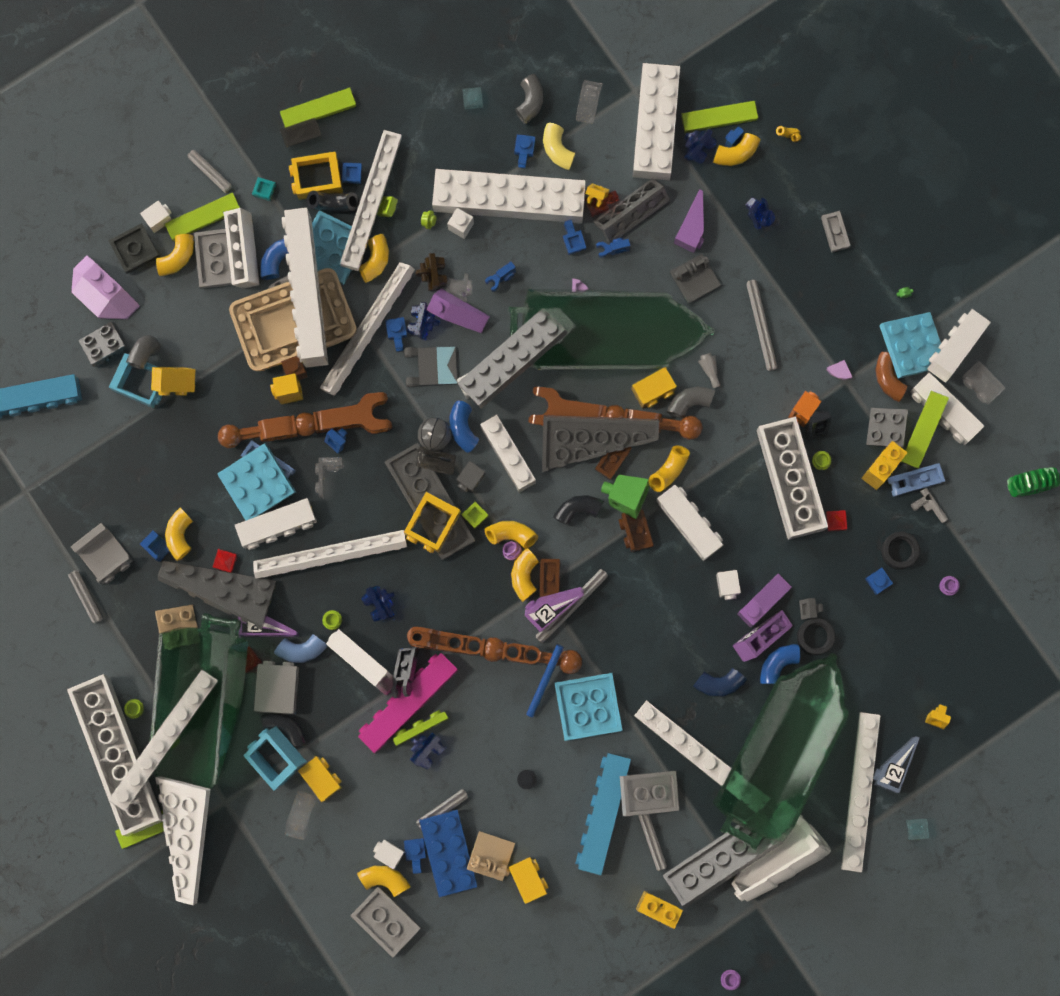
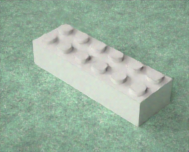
(656, 121)
(792, 478)

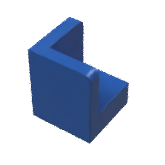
(155, 546)

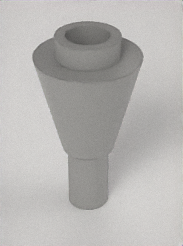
(709, 366)

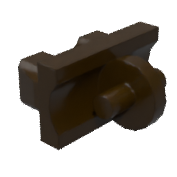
(429, 273)

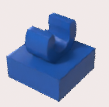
(336, 440)

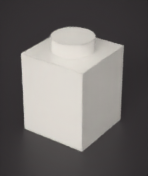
(156, 216)
(460, 223)
(728, 584)
(388, 853)

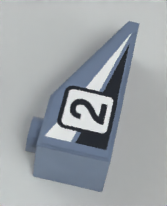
(894, 770)

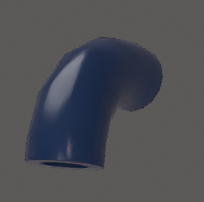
(720, 686)

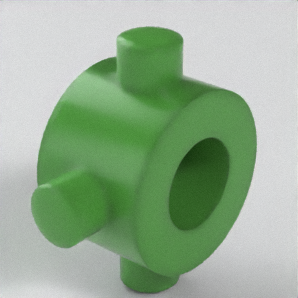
(905, 292)

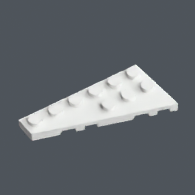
(184, 828)

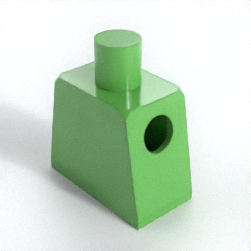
(627, 494)

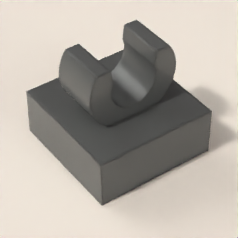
(809, 608)

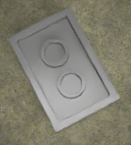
(212, 258)
(649, 793)
(385, 921)

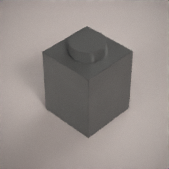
(470, 477)

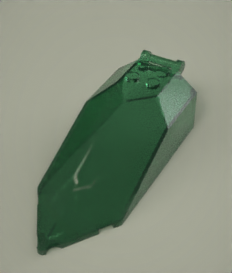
(613, 328)
(181, 655)
(784, 753)

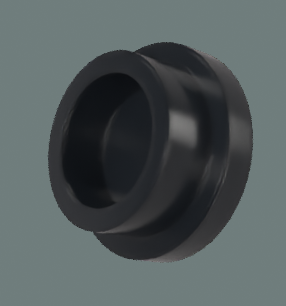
(526, 779)

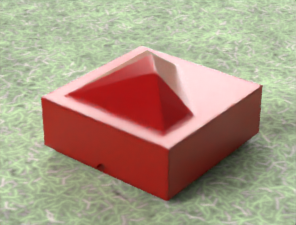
(836, 520)
(224, 561)

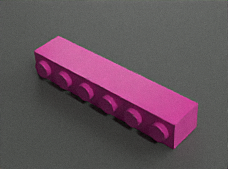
(402, 709)

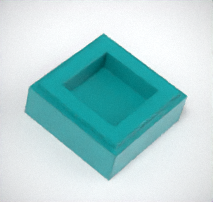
(264, 189)

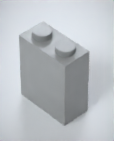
(276, 688)

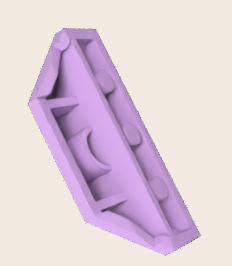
(101, 292)

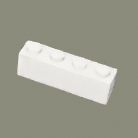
(241, 248)
(958, 346)
(955, 415)
(508, 453)
(689, 522)
(276, 523)

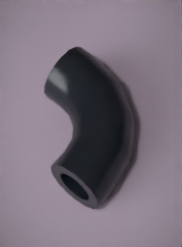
(332, 201)
(577, 505)
(287, 726)

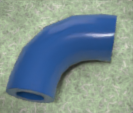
(272, 260)
(460, 428)
(777, 661)

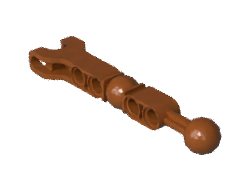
(306, 423)
(689, 427)
(491, 649)

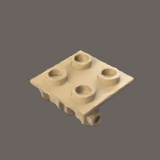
(175, 617)
(491, 856)

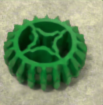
(1033, 482)

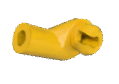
(791, 133)

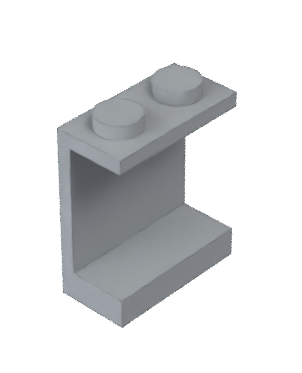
(102, 554)

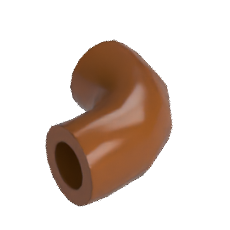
(887, 379)

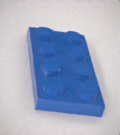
(447, 853)

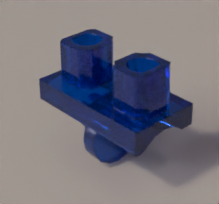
(704, 139)
(760, 212)
(424, 323)
(382, 602)
(423, 748)

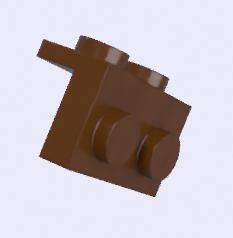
(636, 532)

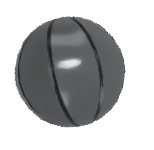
(434, 434)

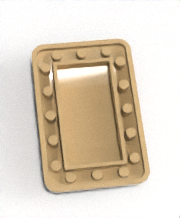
(267, 322)

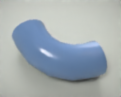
(300, 652)

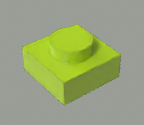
(387, 206)
(474, 515)

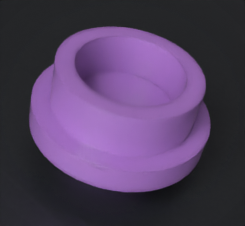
(511, 550)
(949, 585)
(730, 980)

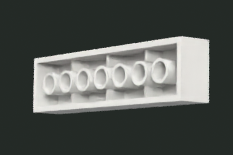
(509, 195)
(305, 287)
(113, 750)

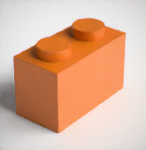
(805, 408)

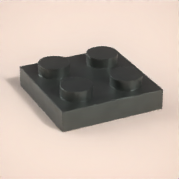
(134, 248)

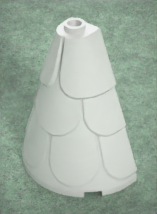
(800, 850)

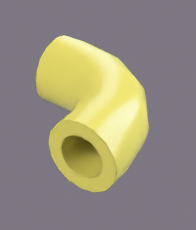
(555, 148)

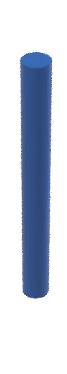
(545, 680)

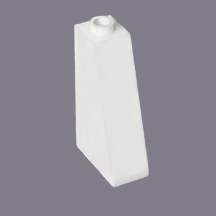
(361, 661)

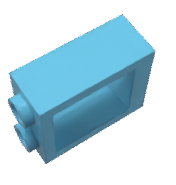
(120, 378)
(284, 748)

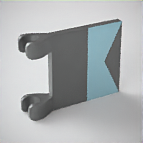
(435, 366)

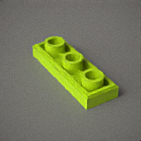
(420, 727)

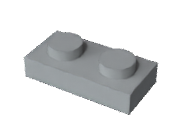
(835, 231)

